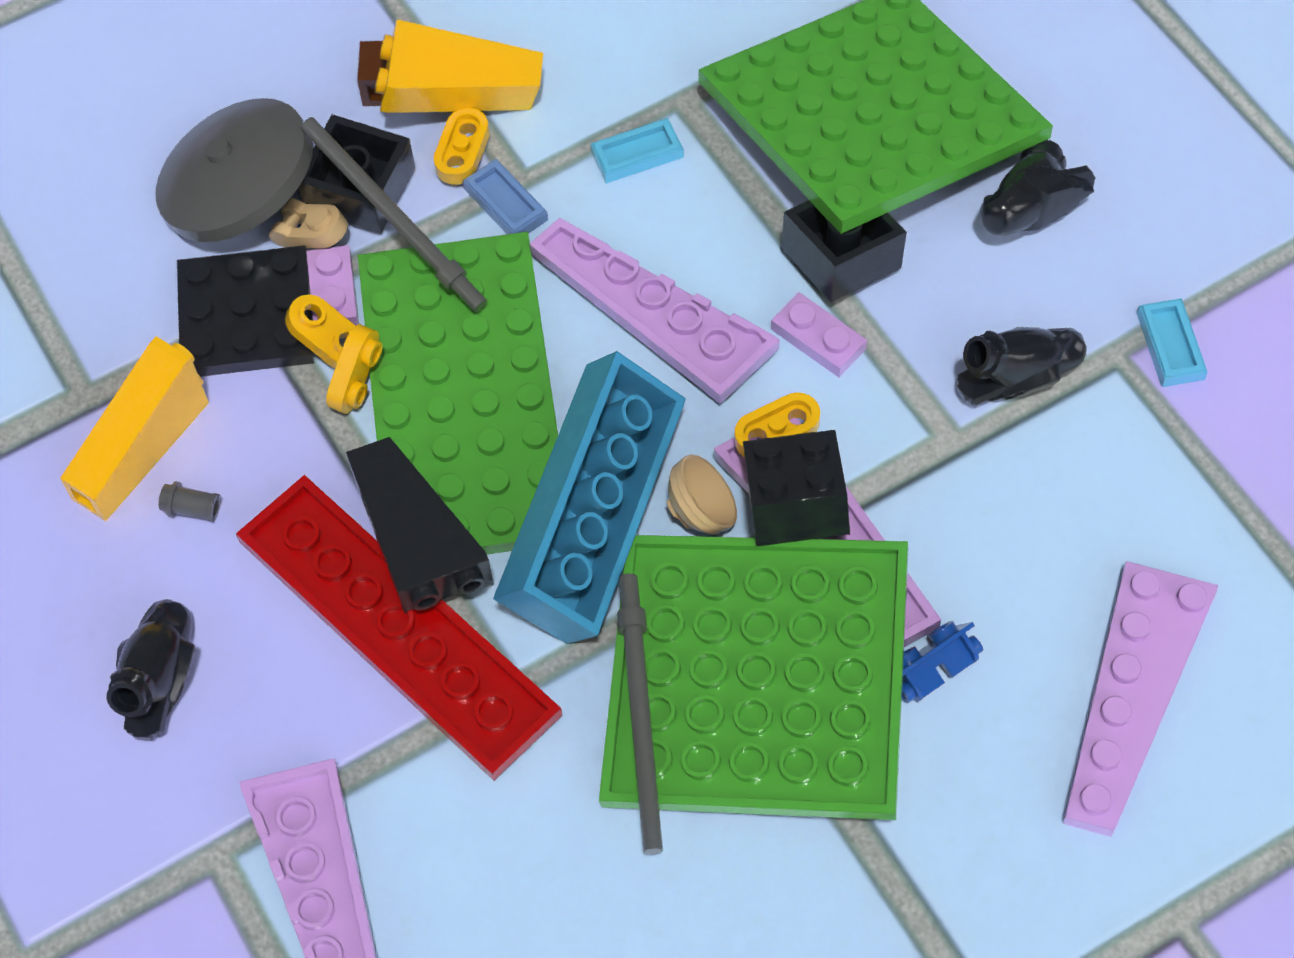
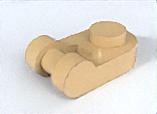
(320, 228)

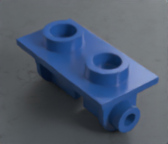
(949, 648)

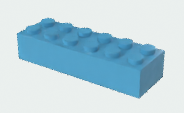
(590, 499)

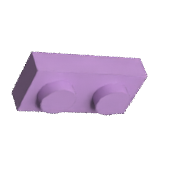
(333, 279)
(819, 334)

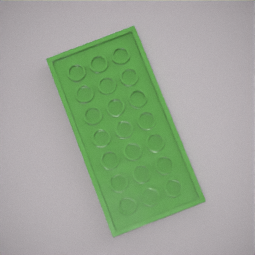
(461, 385)

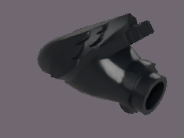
(1036, 191)
(1018, 362)
(152, 669)

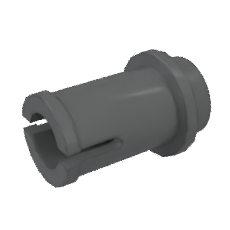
(188, 502)

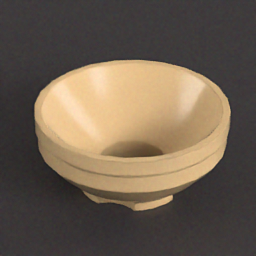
(700, 496)

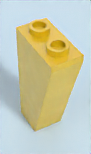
(453, 72)
(136, 428)

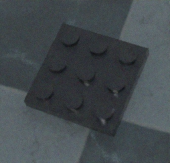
(237, 309)

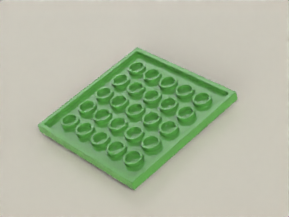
(873, 108)
(765, 677)

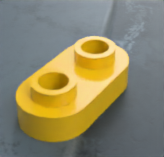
(461, 150)
(322, 334)
(358, 355)
(774, 419)

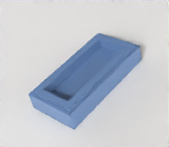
(505, 199)

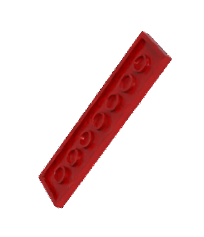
(423, 654)

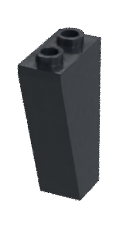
(417, 533)

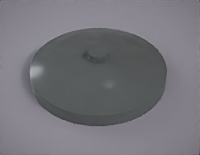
(234, 170)

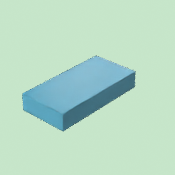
(636, 150)
(1172, 342)

